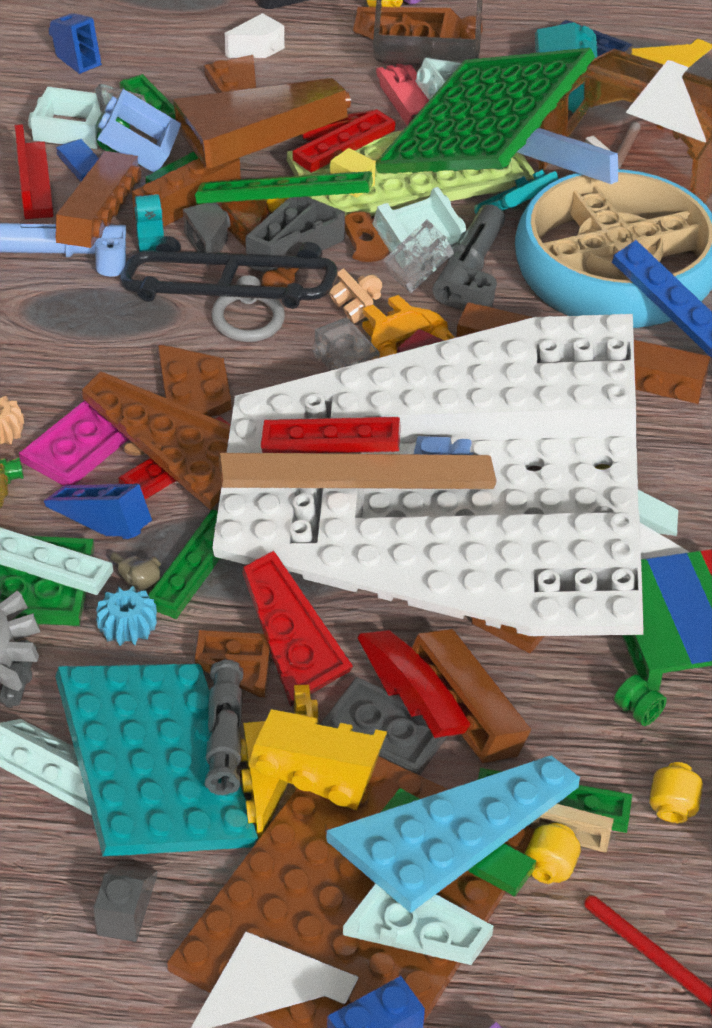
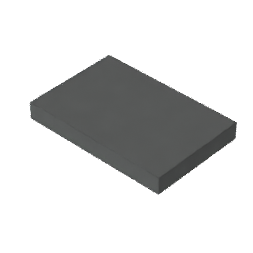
(369, 708)

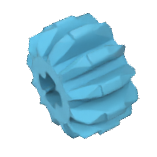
(126, 615)

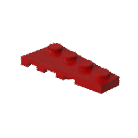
(294, 632)

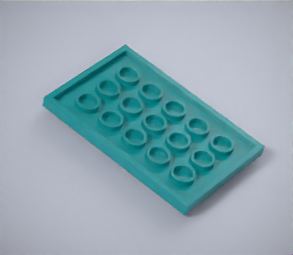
(144, 759)

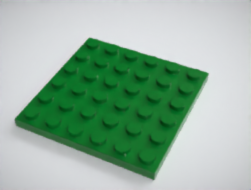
(485, 112)

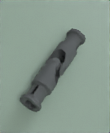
(225, 723)

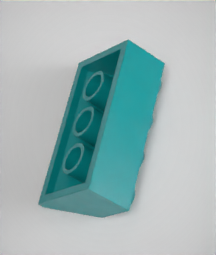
(565, 38)

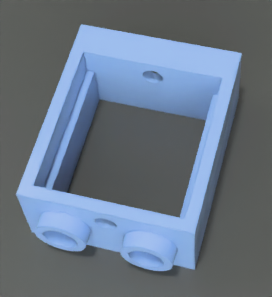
(144, 118)

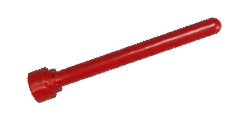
(650, 949)

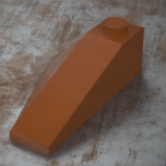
(409, 22)

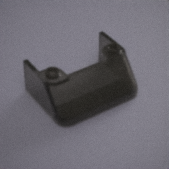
(415, 49)

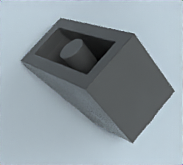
(206, 227)
(123, 901)

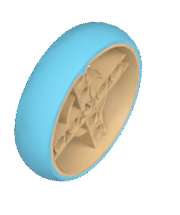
(578, 271)

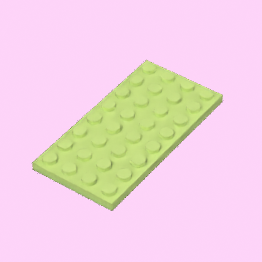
(409, 187)

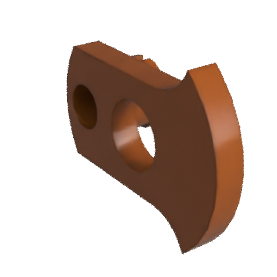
(365, 251)

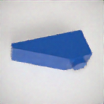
(103, 508)

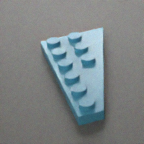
(438, 838)

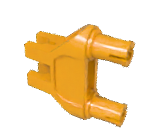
(399, 324)

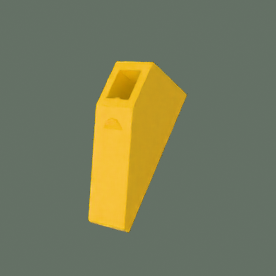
(264, 790)

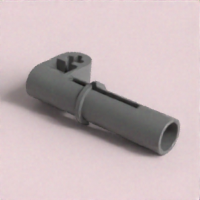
(462, 276)

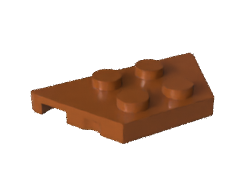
(195, 380)

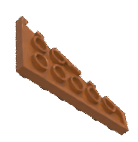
(168, 432)

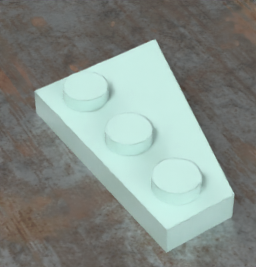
(431, 929)

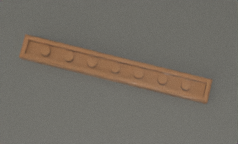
(356, 471)

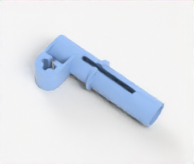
(41, 238)

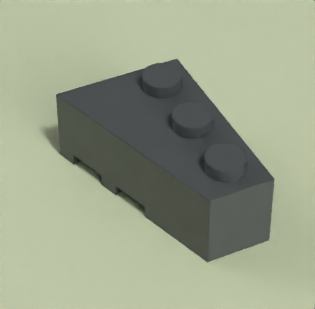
(293, 224)

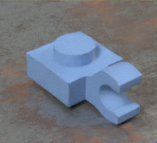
(442, 446)

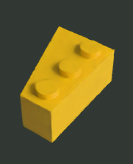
(317, 757)

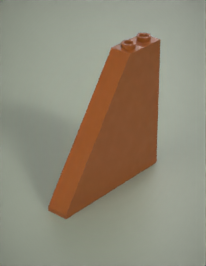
(248, 120)

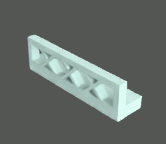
(42, 761)

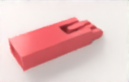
(402, 90)

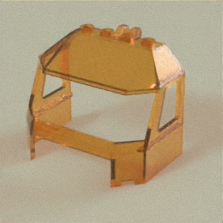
(624, 77)

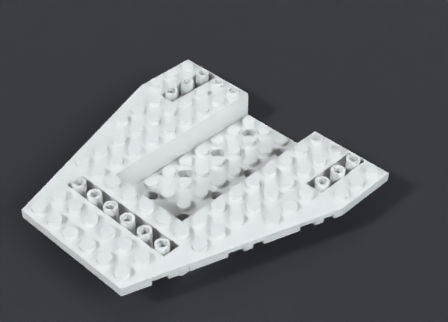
(532, 554)

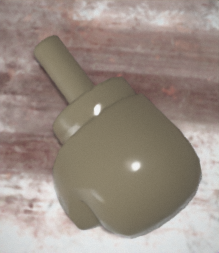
(138, 572)

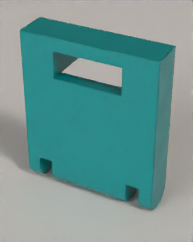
(521, 192)

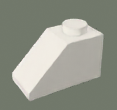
(257, 36)

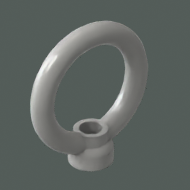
(248, 335)

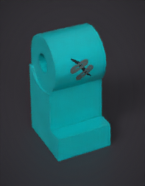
(148, 221)

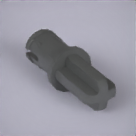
(23, 669)

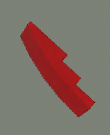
(415, 681)

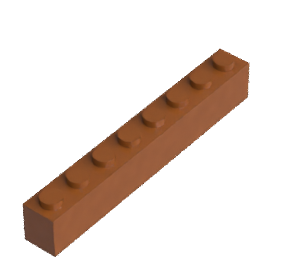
(657, 367)

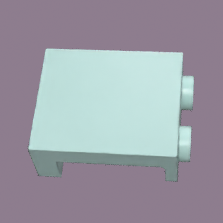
(398, 224)

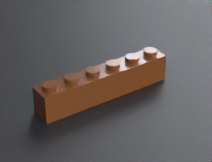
(97, 199)

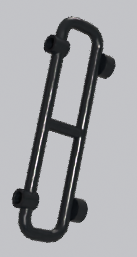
(169, 251)

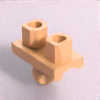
(360, 294)

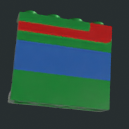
(674, 616)

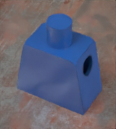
(76, 41)

